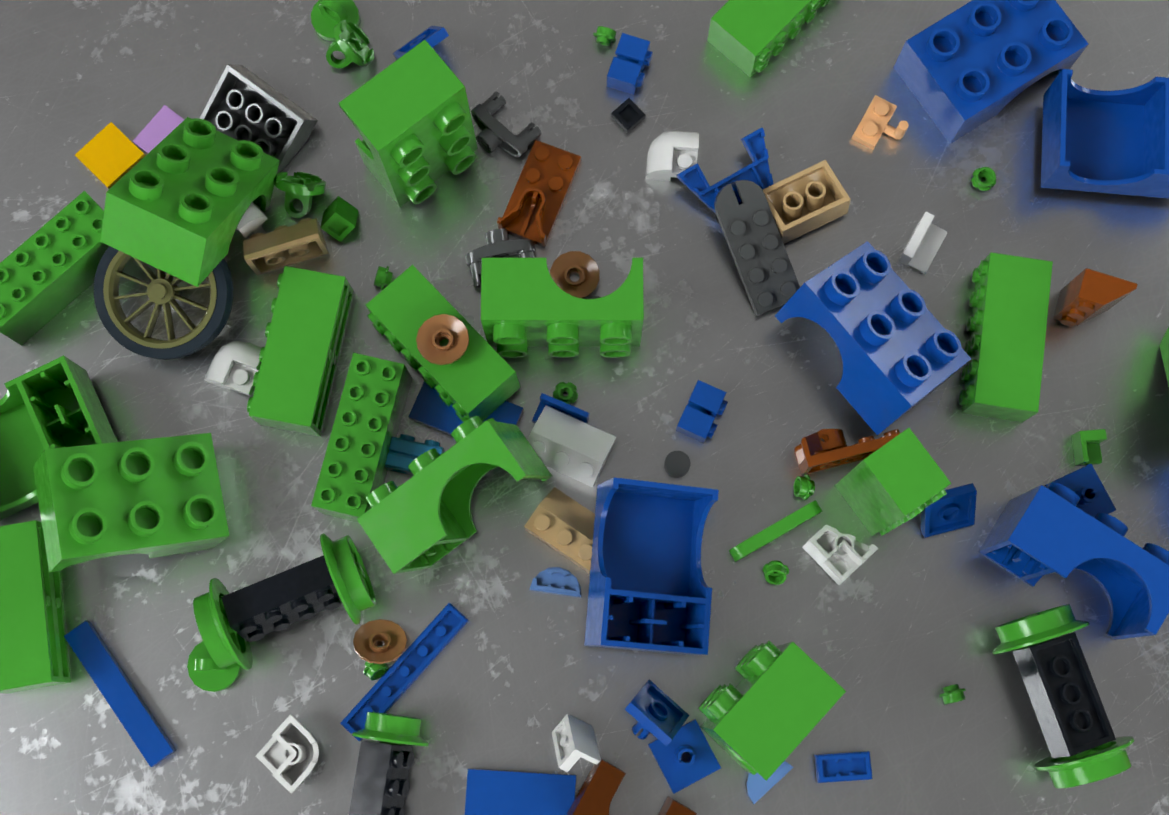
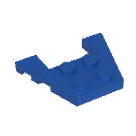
(756, 172)

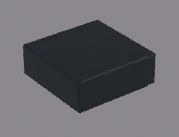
(628, 115)

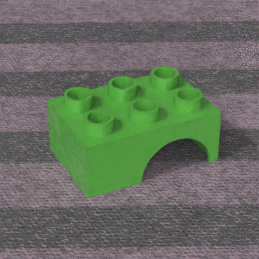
(413, 124)
(187, 199)
(529, 310)
(45, 411)
(130, 499)
(432, 510)
(770, 708)

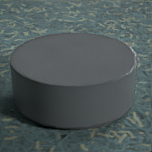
(677, 464)

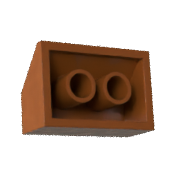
(1090, 296)

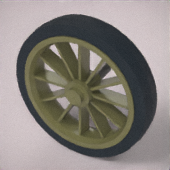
(163, 293)

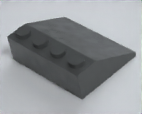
(258, 113)

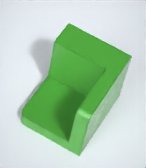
(339, 219)
(1087, 446)

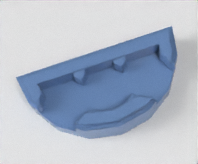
(556, 581)
(759, 787)

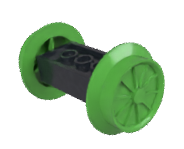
(274, 603)
(1064, 698)

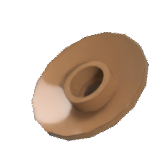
(575, 264)
(440, 328)
(379, 633)

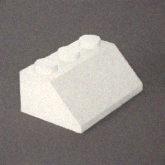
(571, 445)

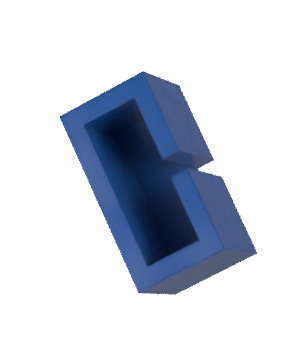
(627, 68)
(701, 411)

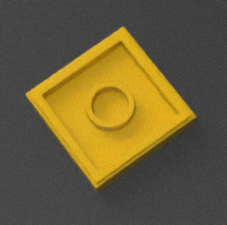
(110, 155)

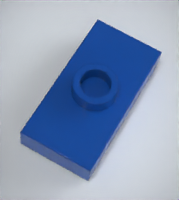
(843, 767)

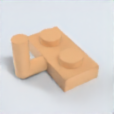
(876, 122)

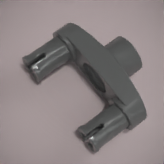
(495, 134)
(497, 247)

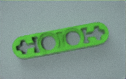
(775, 531)

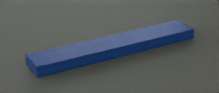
(407, 668)
(119, 693)

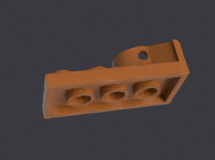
(539, 193)
(816, 455)

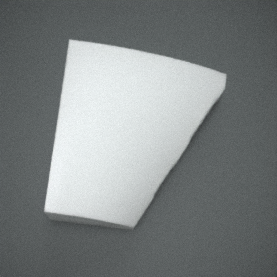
(838, 552)

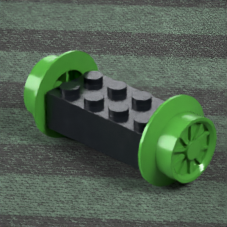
(384, 764)

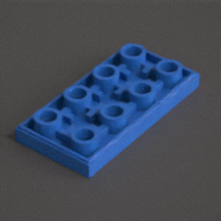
(433, 412)
(518, 793)

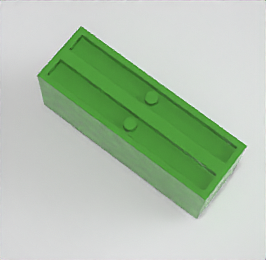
(757, 29)
(50, 269)
(1006, 337)
(301, 351)
(475, 381)
(361, 436)
(893, 484)
(30, 613)

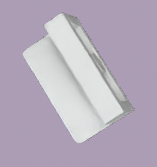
(923, 245)
(574, 740)

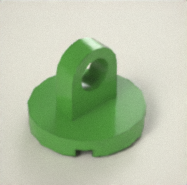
(329, 13)
(352, 43)
(301, 187)
(207, 673)

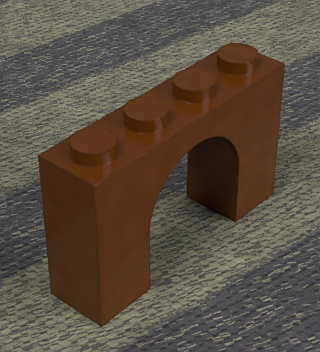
(601, 787)

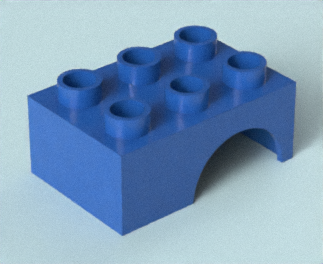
(984, 58)
(1106, 138)
(885, 334)
(1049, 534)
(648, 568)

